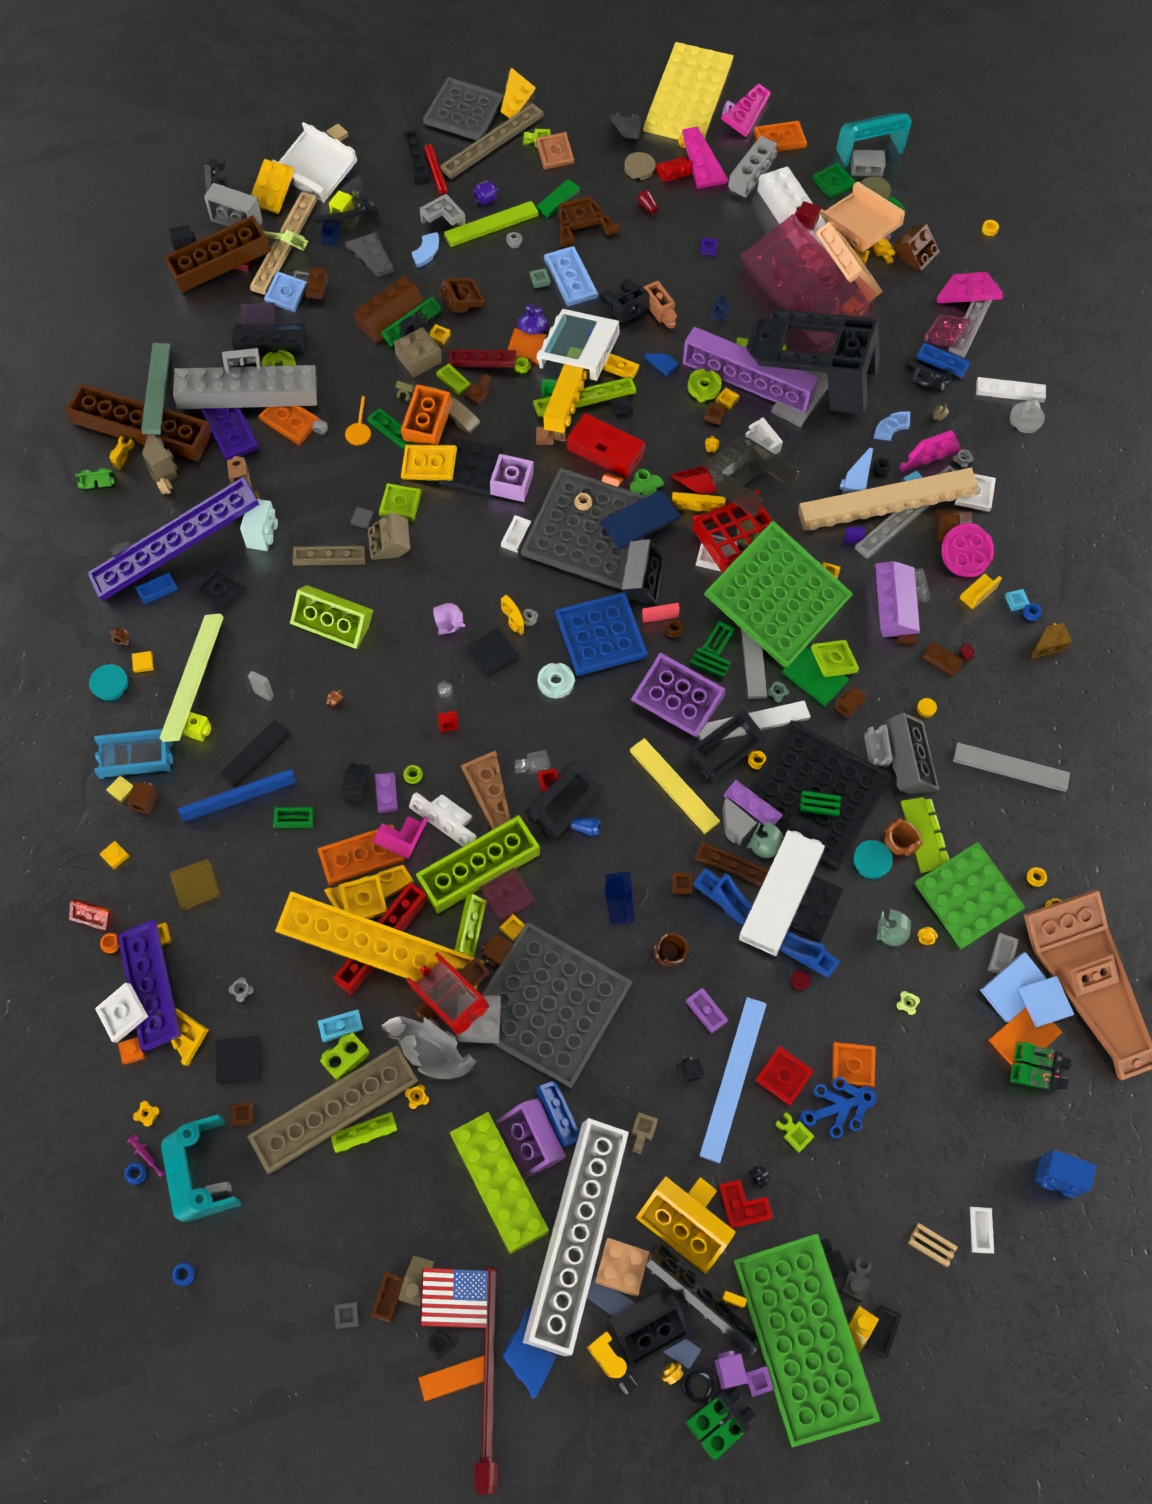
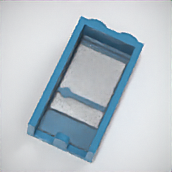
(132, 753)

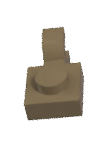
(644, 1129)

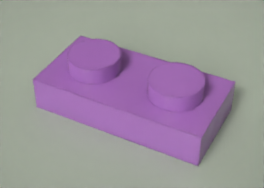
(386, 792)
(706, 1010)

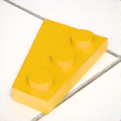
(516, 94)

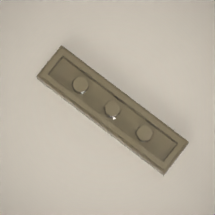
(329, 555)

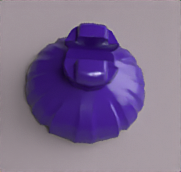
(532, 321)

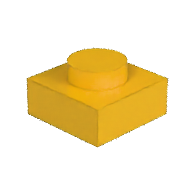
(114, 855)

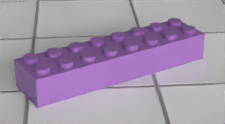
(738, 368)

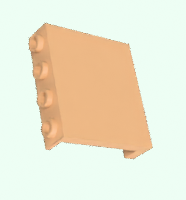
(864, 217)
(848, 261)

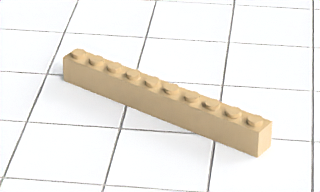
(887, 499)

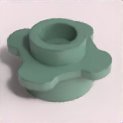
(777, 686)

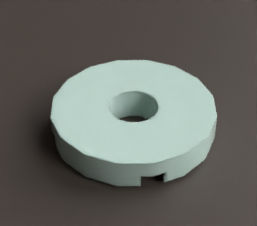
(556, 690)

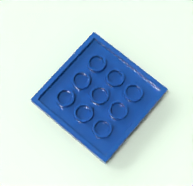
(600, 634)

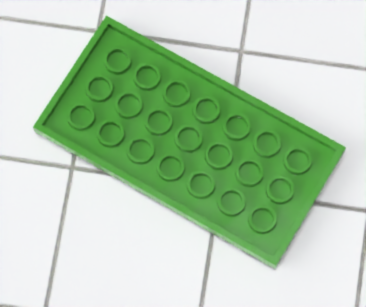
(806, 1341)

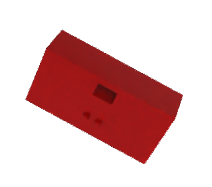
(605, 445)

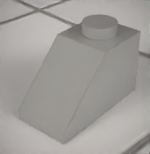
(736, 822)

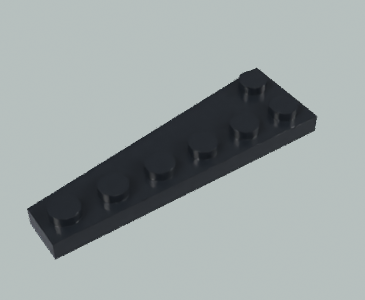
(664, 1265)

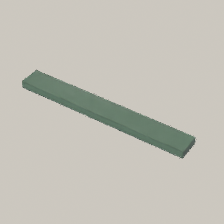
(156, 389)

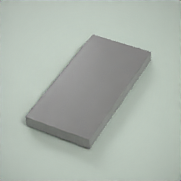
(798, 417)

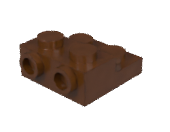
(461, 294)

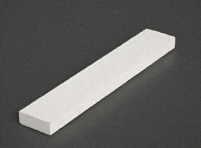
(764, 719)

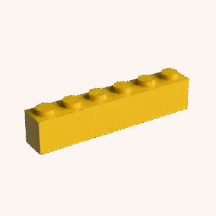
(564, 398)

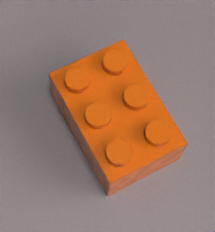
(426, 416)

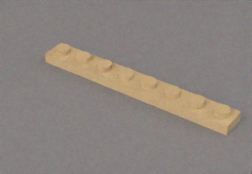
(281, 249)

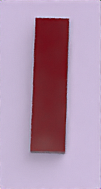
(482, 358)

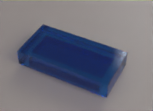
(330, 233)

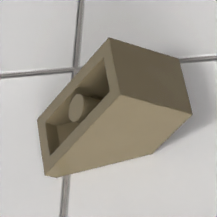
(412, 1282)

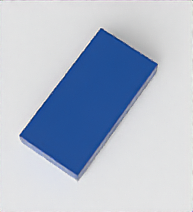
(156, 588)

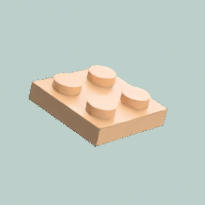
(622, 1267)

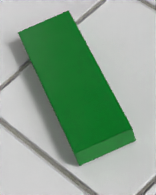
(560, 195)

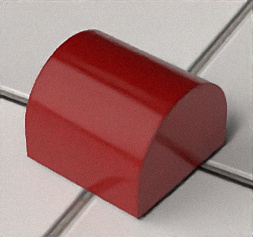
(448, 721)
(546, 777)

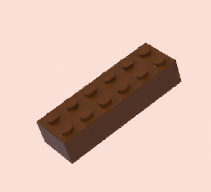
(217, 253)

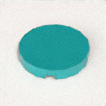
(108, 682)
(872, 859)

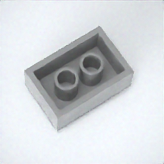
(230, 205)

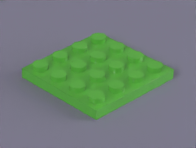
(969, 895)

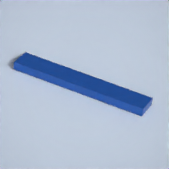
(237, 795)

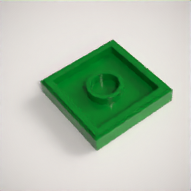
(834, 180)

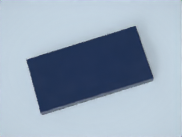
(640, 519)

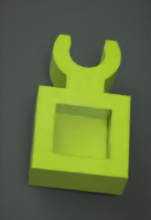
(796, 1134)

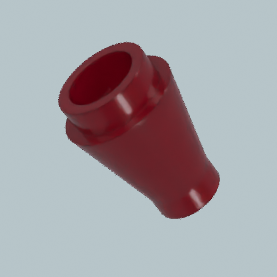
(647, 201)

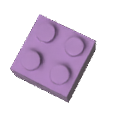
(511, 477)

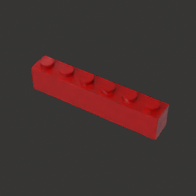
(398, 917)

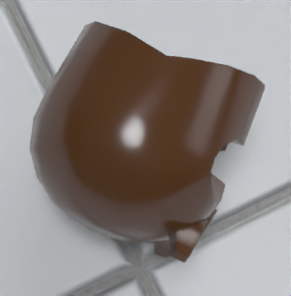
(670, 949)

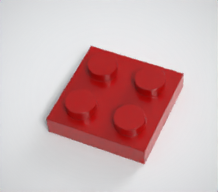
(784, 1075)

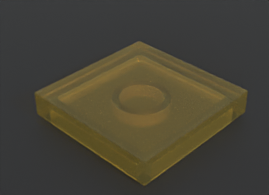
(195, 884)

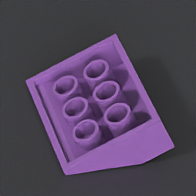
(678, 695)

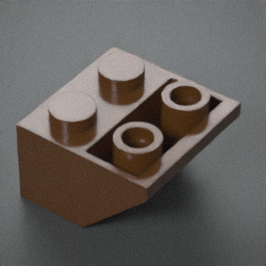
(917, 247)

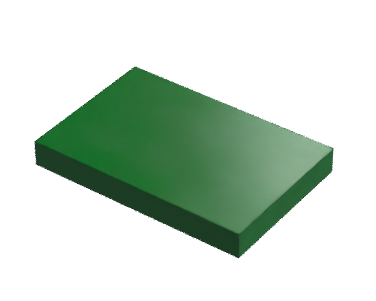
(808, 676)

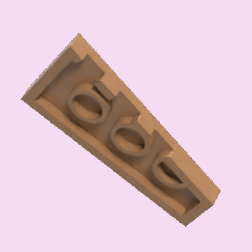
(486, 783)

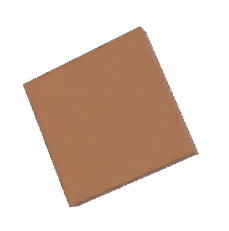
(554, 150)

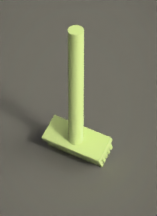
(289, 237)

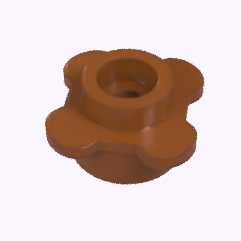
(334, 698)

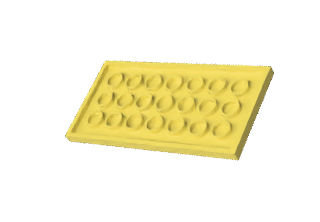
(688, 91)

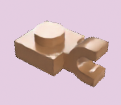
(547, 437)

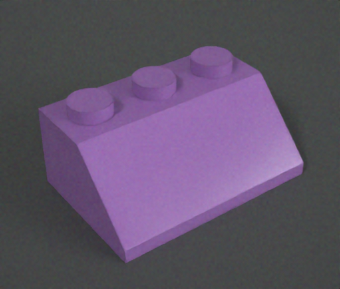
(530, 1138)

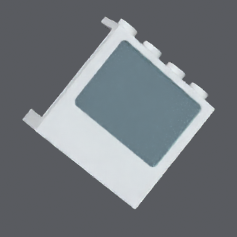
(580, 341)

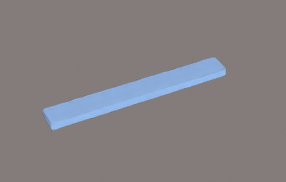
(732, 1081)

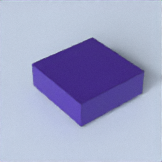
(708, 246)
(854, 534)

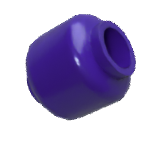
(485, 192)

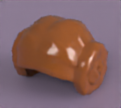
(902, 837)

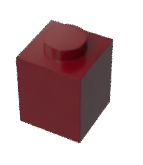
(808, 214)

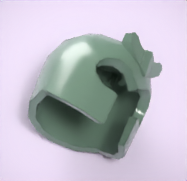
(765, 845)
(895, 932)

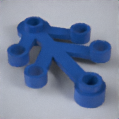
(841, 1105)

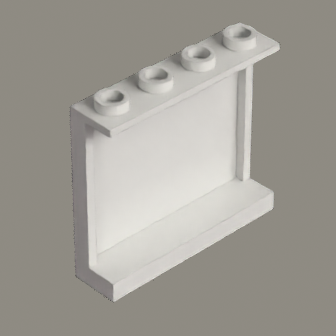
(318, 162)

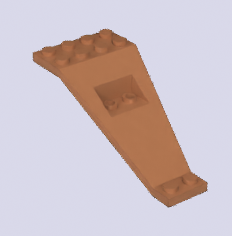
(1076, 942)

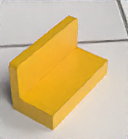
(979, 590)

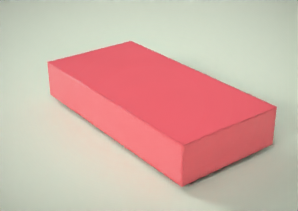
(660, 612)

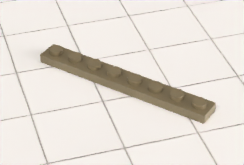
(491, 141)

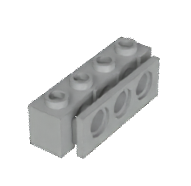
(752, 166)

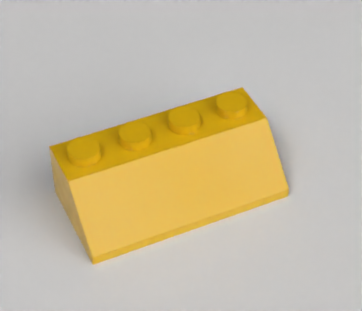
(685, 1225)

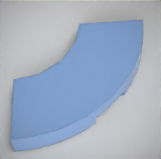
(427, 250)
(892, 424)

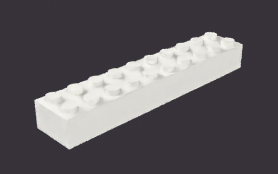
(576, 1238)

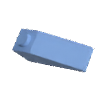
(858, 475)

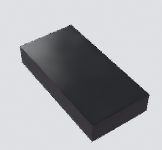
(884, 1331)

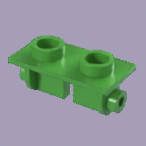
(88, 478)

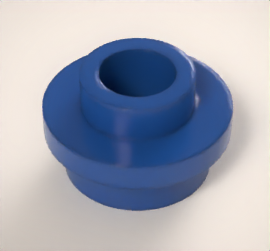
(1032, 607)
(129, 1173)
(177, 1271)

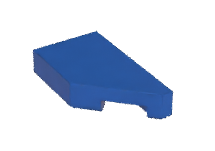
(662, 362)

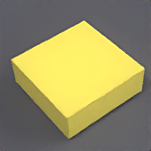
(120, 789)

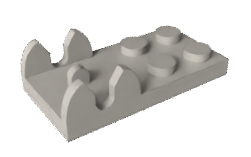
(250, 356)

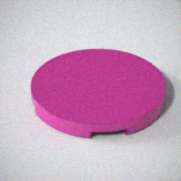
(967, 550)

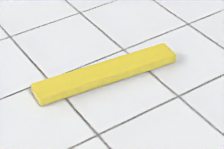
(674, 786)

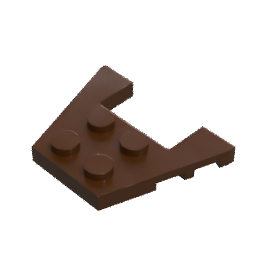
(581, 214)

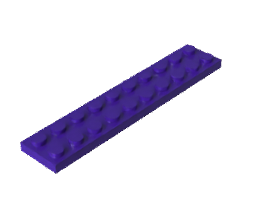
(172, 538)

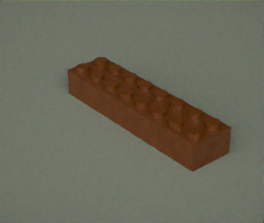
(124, 418)

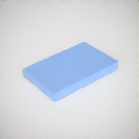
(1004, 987)

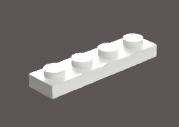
(1010, 389)

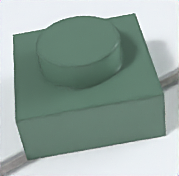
(539, 278)

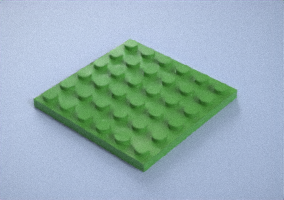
(778, 594)

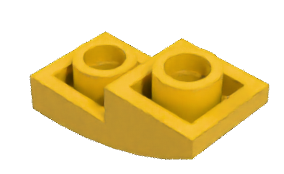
(515, 619)

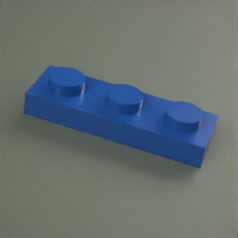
(943, 360)
(558, 1113)

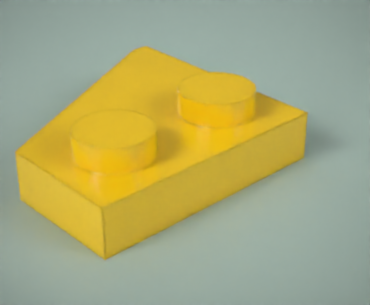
(191, 1037)

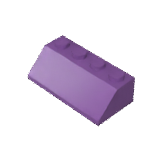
(897, 599)

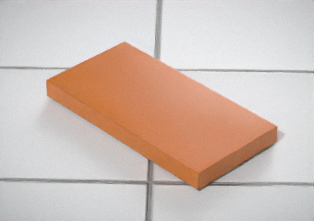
(355, 857)

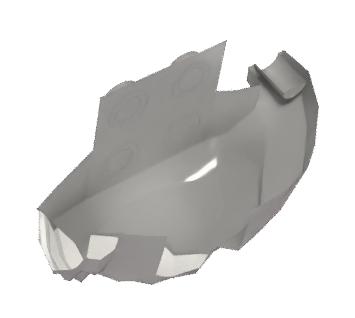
(429, 1048)

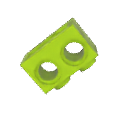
(349, 1061)

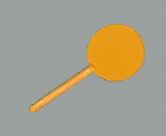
(358, 433)

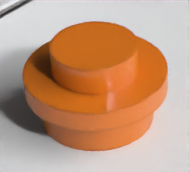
(109, 943)

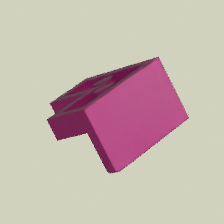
(403, 841)

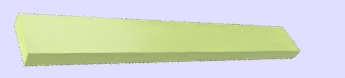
(191, 678)

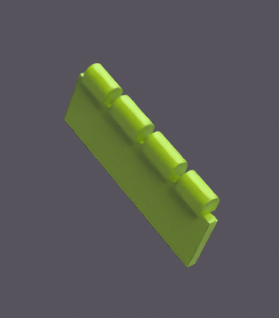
(917, 813)

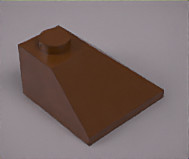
(949, 518)

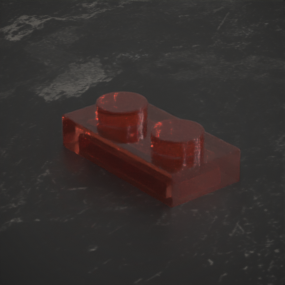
(89, 914)

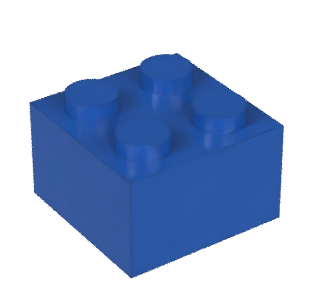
(1065, 1173)

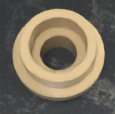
(164, 486)
(583, 497)

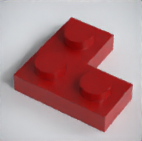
(743, 1212)

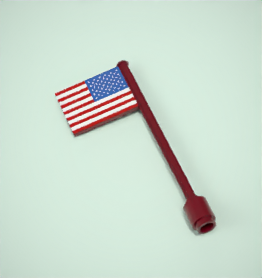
(467, 1301)

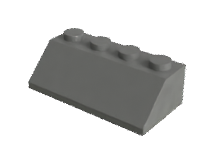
(911, 755)

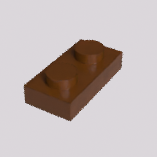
(316, 283)
(943, 658)

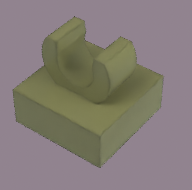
(404, 388)

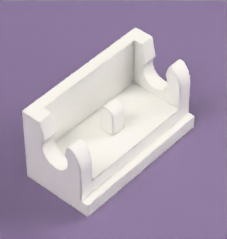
(765, 436)

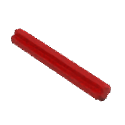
(435, 168)

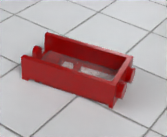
(449, 995)

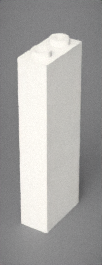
(782, 892)

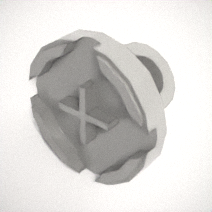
(1027, 416)

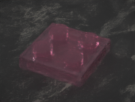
(947, 330)
(507, 894)

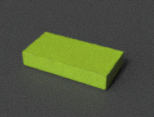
(453, 379)

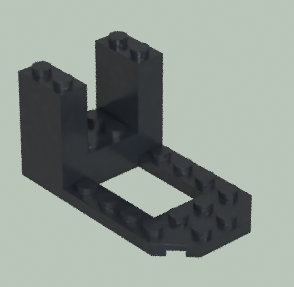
(846, 368)

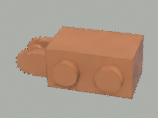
(661, 304)

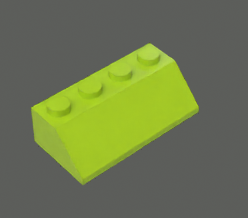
(330, 616)

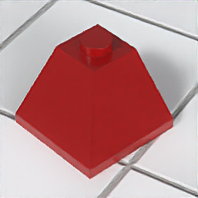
(696, 479)

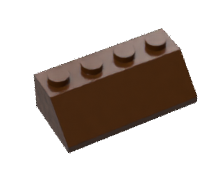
(387, 308)

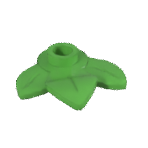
(647, 485)

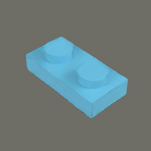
(339, 1025)

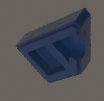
(720, 309)

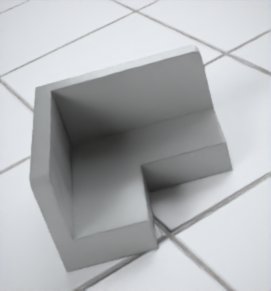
(444, 207)

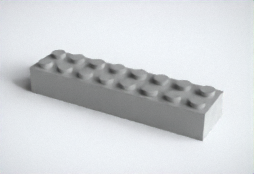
(245, 387)

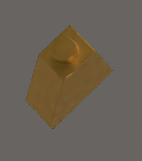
(1053, 640)

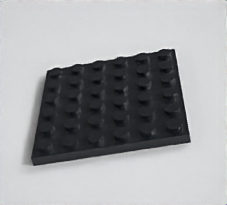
(817, 765)

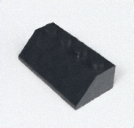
(269, 338)

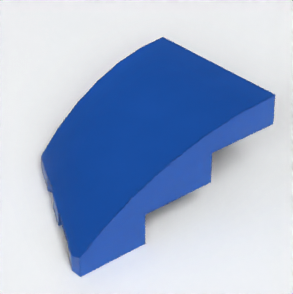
(528, 1361)

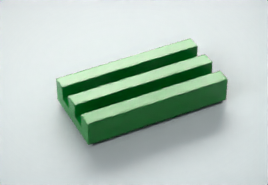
(725, 627)
(712, 661)
(819, 796)
(293, 821)

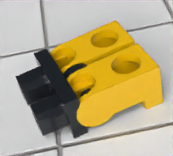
(611, 1364)

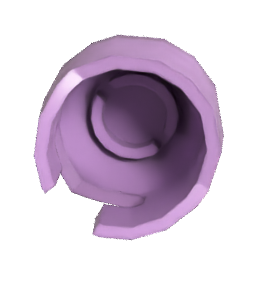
(448, 618)

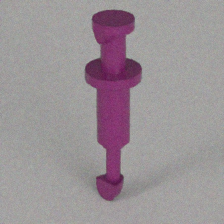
(145, 1155)

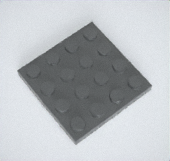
(463, 109)

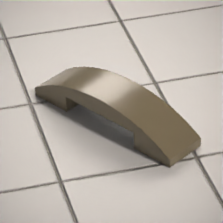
(462, 415)

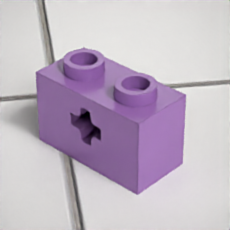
(730, 1370)

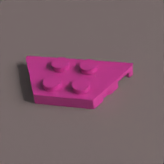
(970, 287)
(932, 449)

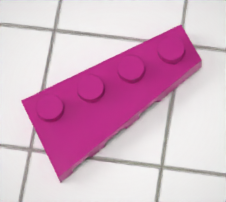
(745, 112)
(705, 166)

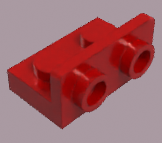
(674, 169)

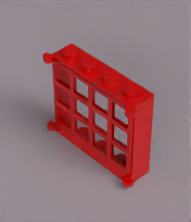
(718, 513)

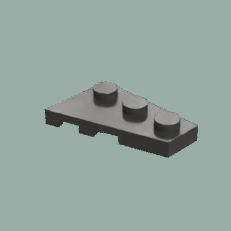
(372, 253)

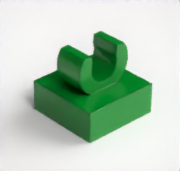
(548, 387)

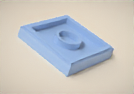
(286, 291)
(1046, 1001)

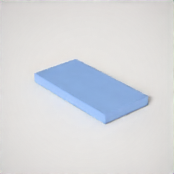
(571, 276)

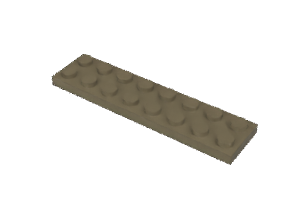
(332, 1109)

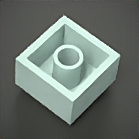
(259, 525)

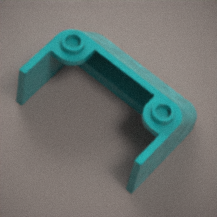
(894, 123)
(186, 1202)

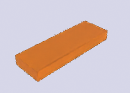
(452, 1378)

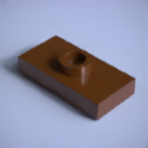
(387, 1297)

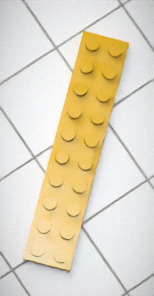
(362, 938)

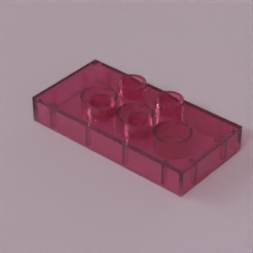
(804, 278)

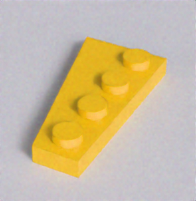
(391, 881)

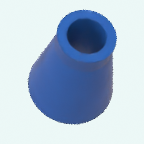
(589, 826)

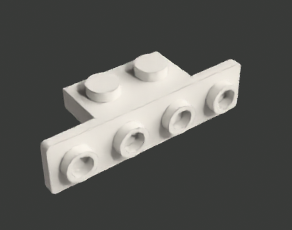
(444, 816)

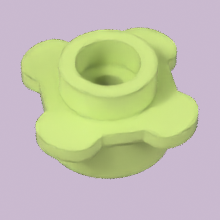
(914, 1001)

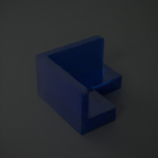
(619, 897)

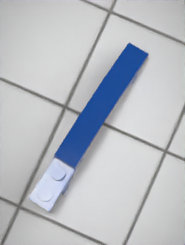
(728, 896)

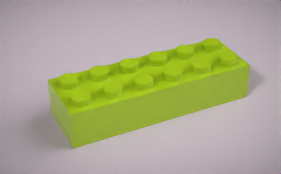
(477, 864)
(499, 1183)

